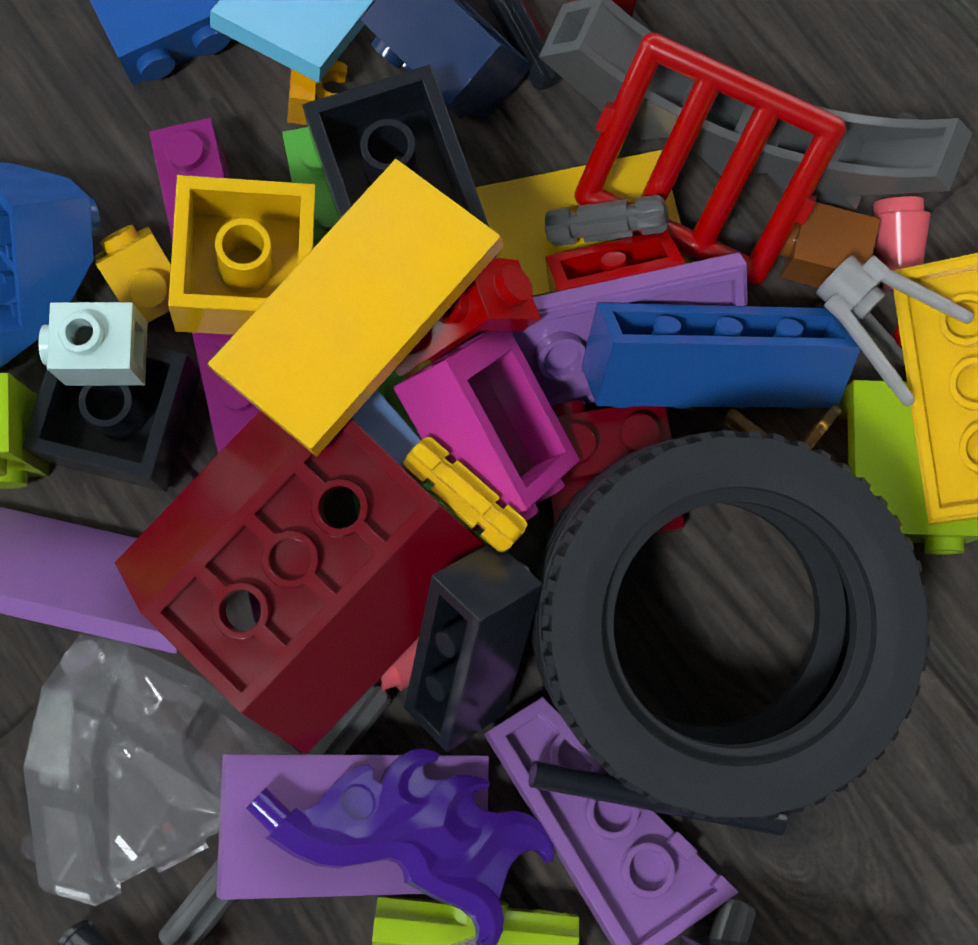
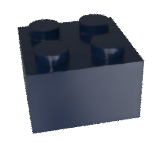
(466, 53)

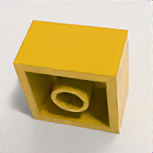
(234, 248)

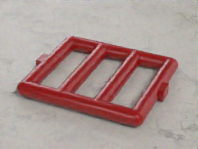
(768, 106)

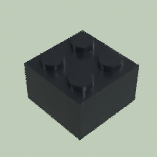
(118, 429)

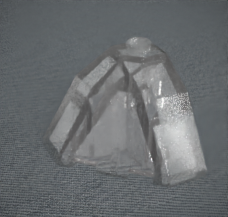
(127, 767)

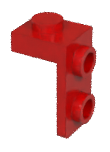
(493, 302)

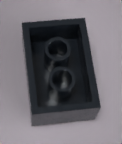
(384, 121)

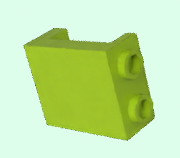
(886, 455)

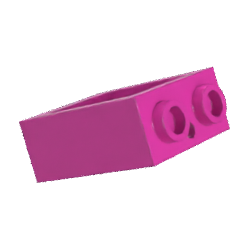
(492, 419)

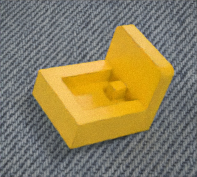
(136, 270)

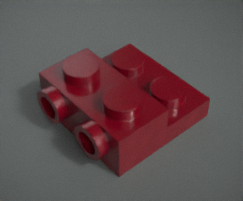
(603, 439)

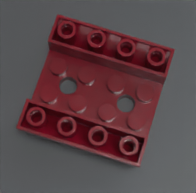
(329, 597)

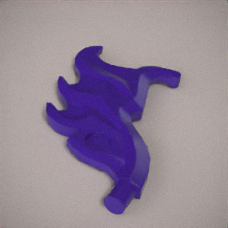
(418, 823)

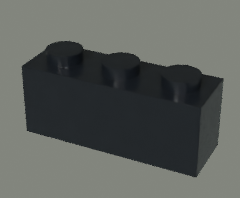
(471, 644)

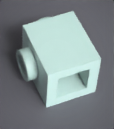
(95, 343)

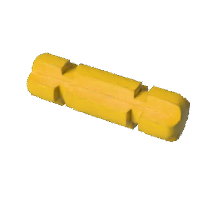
(464, 494)

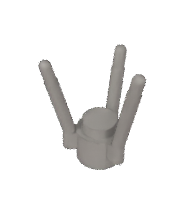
(853, 294)

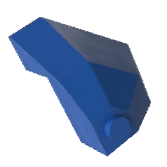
(42, 250)

